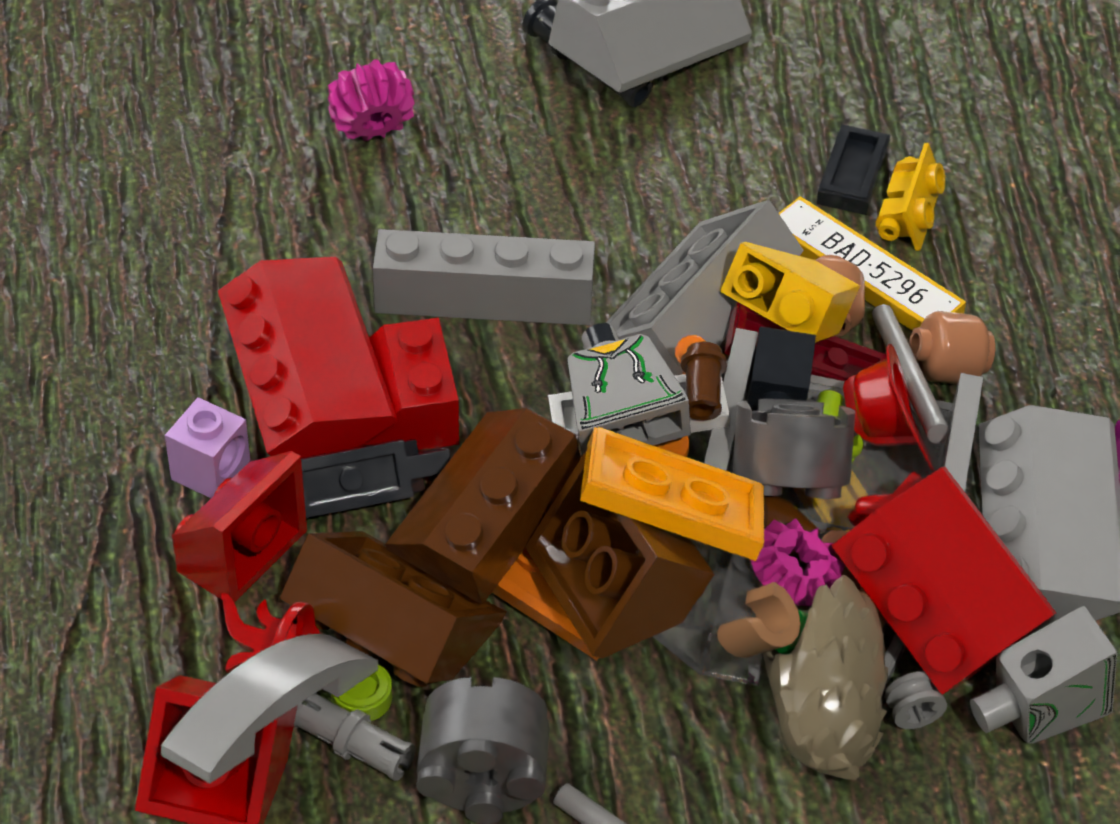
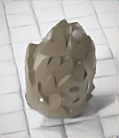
(832, 683)

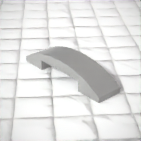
(224, 721)

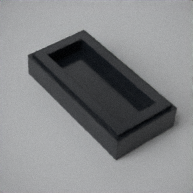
(853, 169)

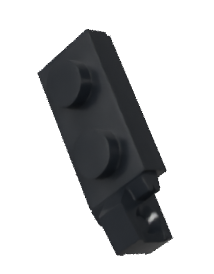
(368, 475)

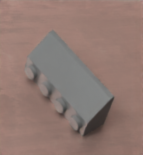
(645, 39)
(483, 277)
(685, 289)
(1056, 503)

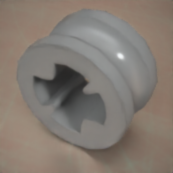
(915, 701)

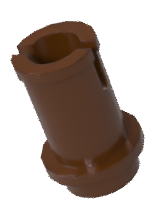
(703, 371)

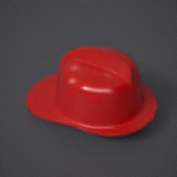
(884, 405)

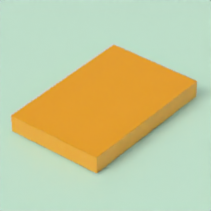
(674, 493)

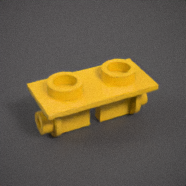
(911, 198)

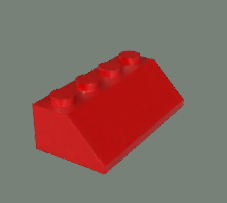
(306, 356)

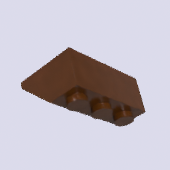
(487, 501)
(615, 572)
(389, 606)

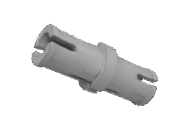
(354, 736)

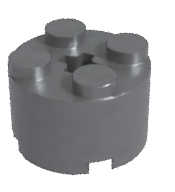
(794, 446)
(483, 748)

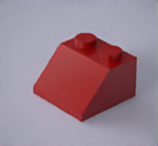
(418, 382)
(243, 526)
(235, 797)

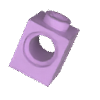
(206, 447)

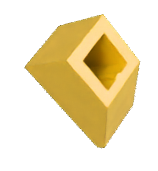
(790, 290)

